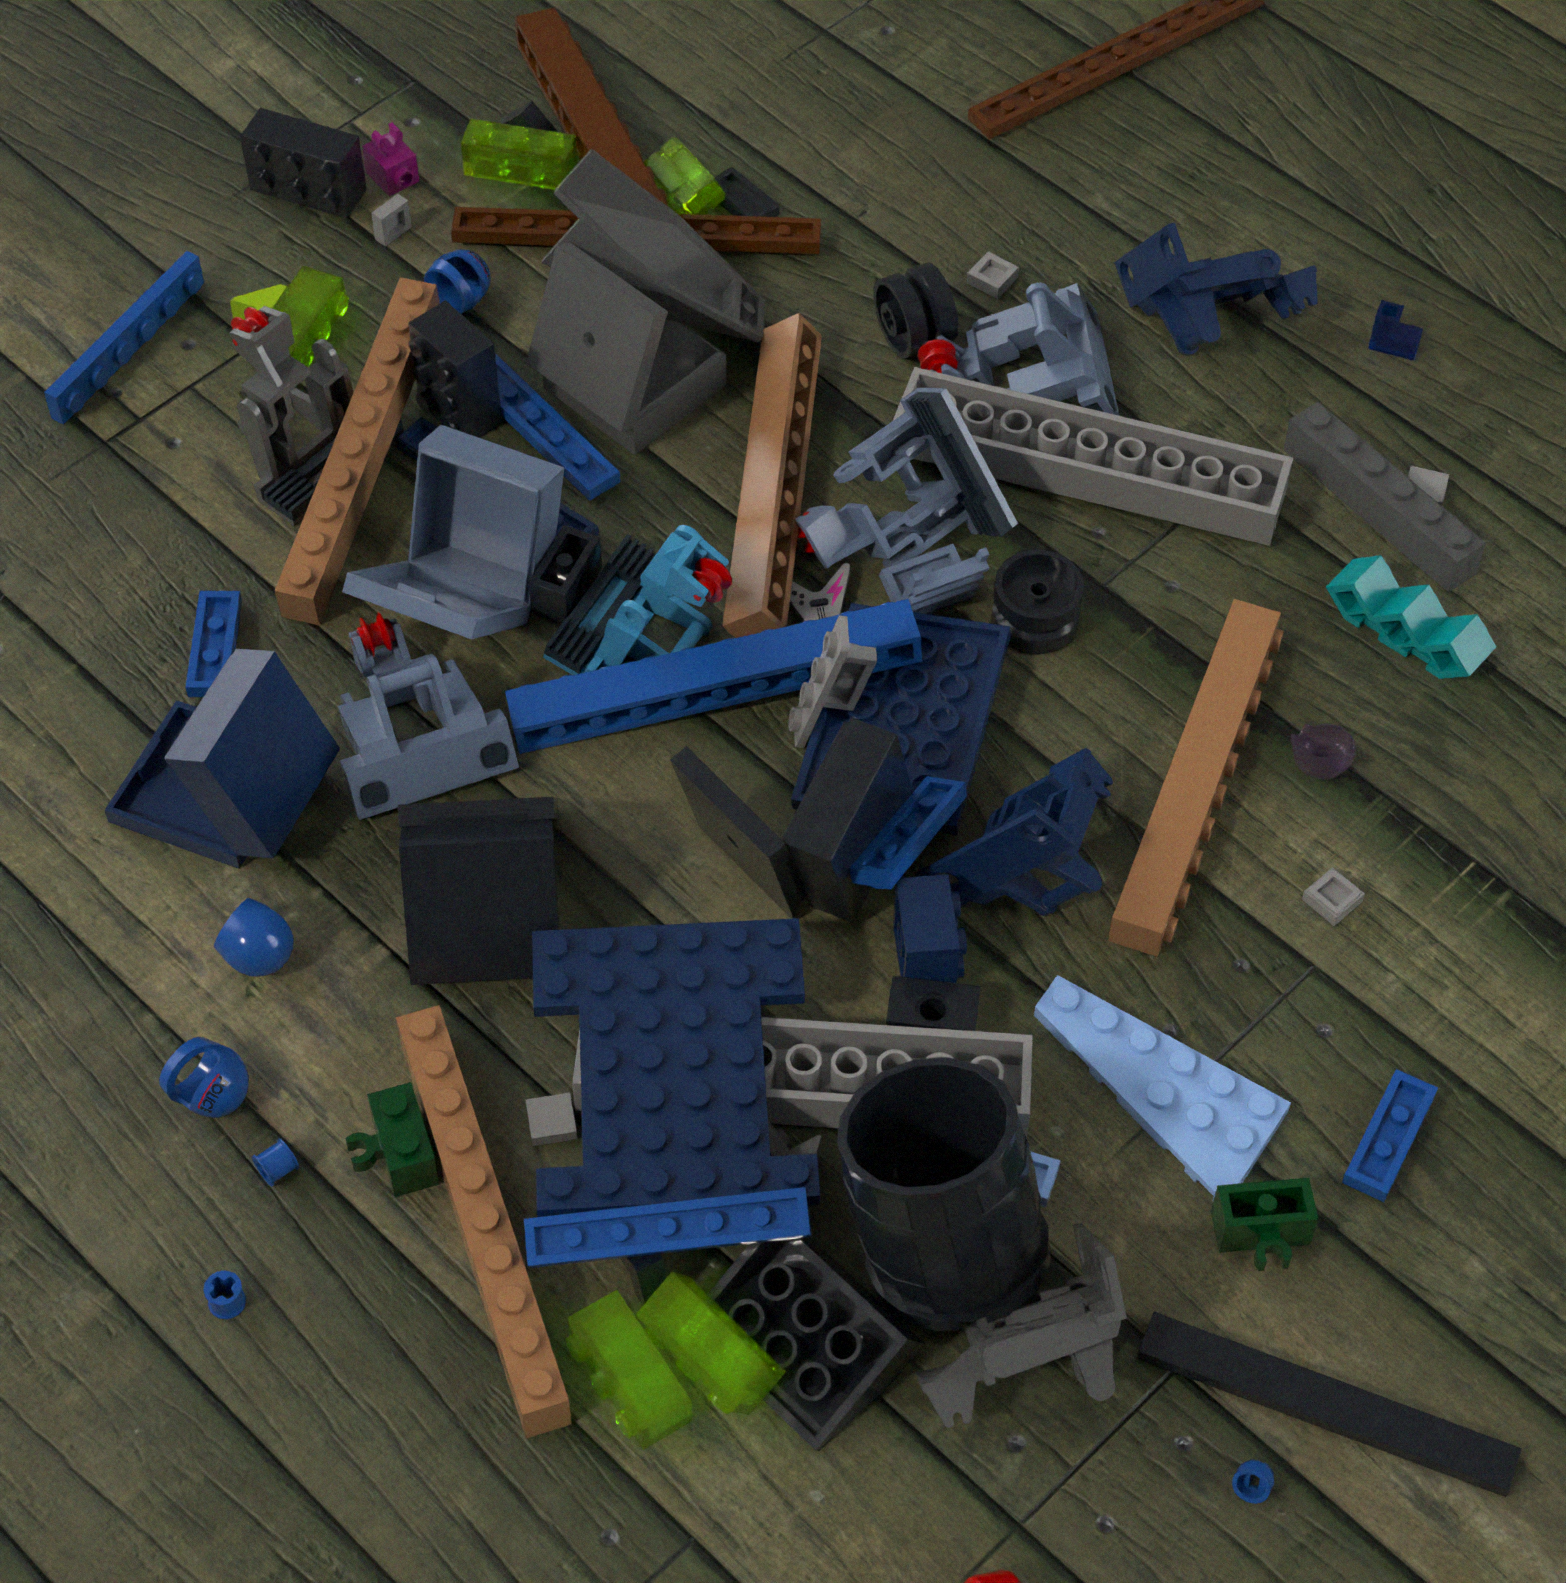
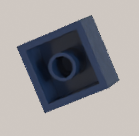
(928, 930)

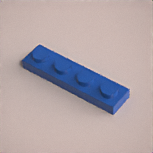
(908, 833)

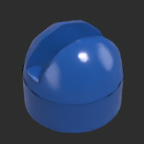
(1242, 1481)

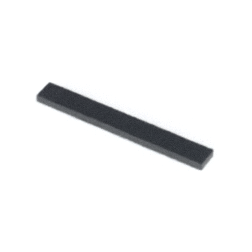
(1330, 1404)

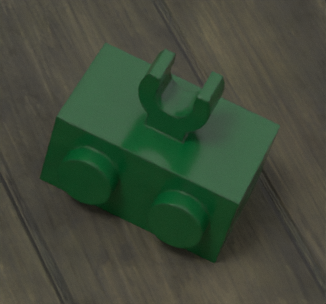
(398, 1140)
(1264, 1218)

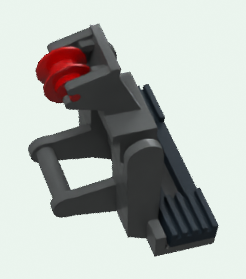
(287, 475)

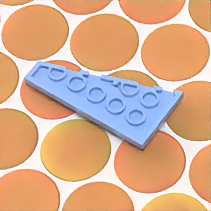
(1177, 1095)

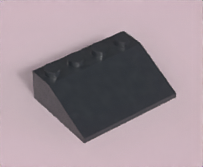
(820, 1329)

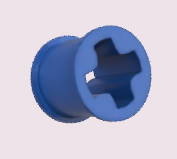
(275, 1162)
(228, 1283)

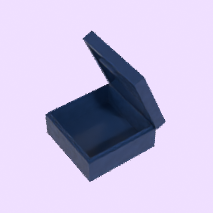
(231, 769)

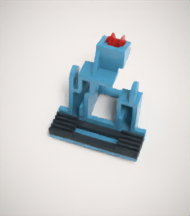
(630, 591)

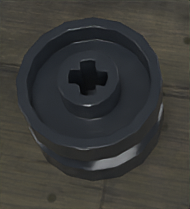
(915, 309)
(1039, 600)

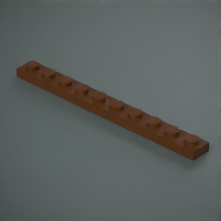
(1104, 63)
(719, 231)

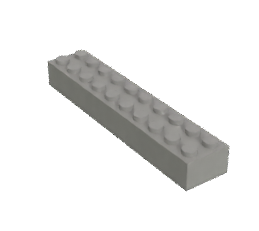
(1118, 459)
(821, 1064)

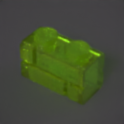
(684, 179)

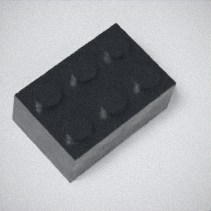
(303, 162)
(455, 371)

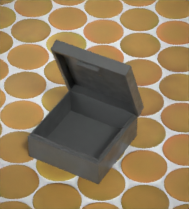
(616, 353)

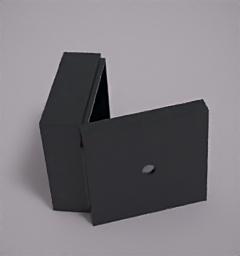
(840, 815)
(477, 886)

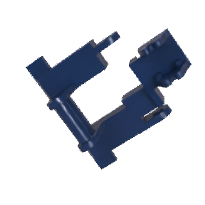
(1188, 291)
(1033, 830)

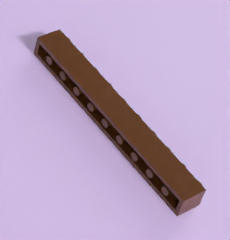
(577, 96)

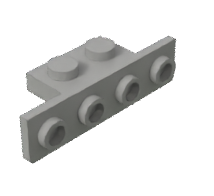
(834, 681)

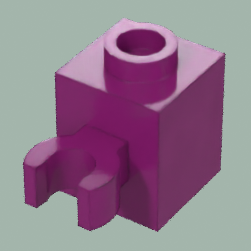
(390, 161)

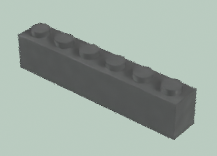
(1384, 497)

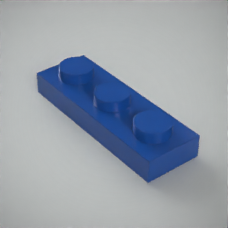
(213, 638)
(1389, 1135)

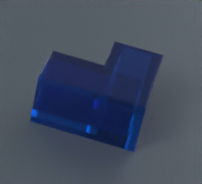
(1391, 335)

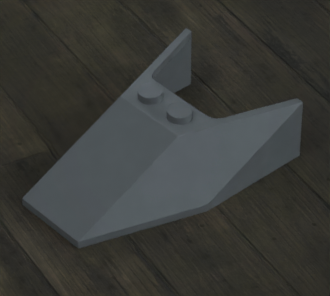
(655, 251)

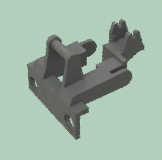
(1049, 1325)

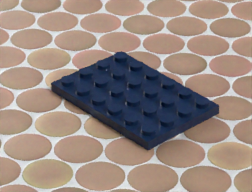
(931, 705)

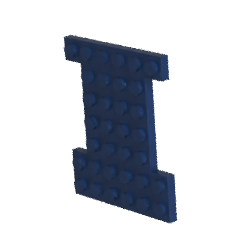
(670, 1060)

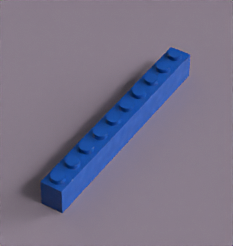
(700, 678)

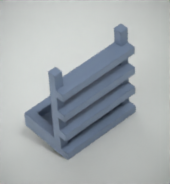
(935, 579)

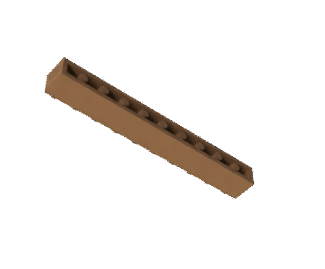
(354, 460)
(773, 478)
(1195, 780)
(484, 1224)

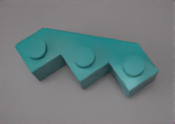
(1410, 618)

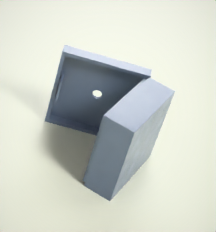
(474, 538)

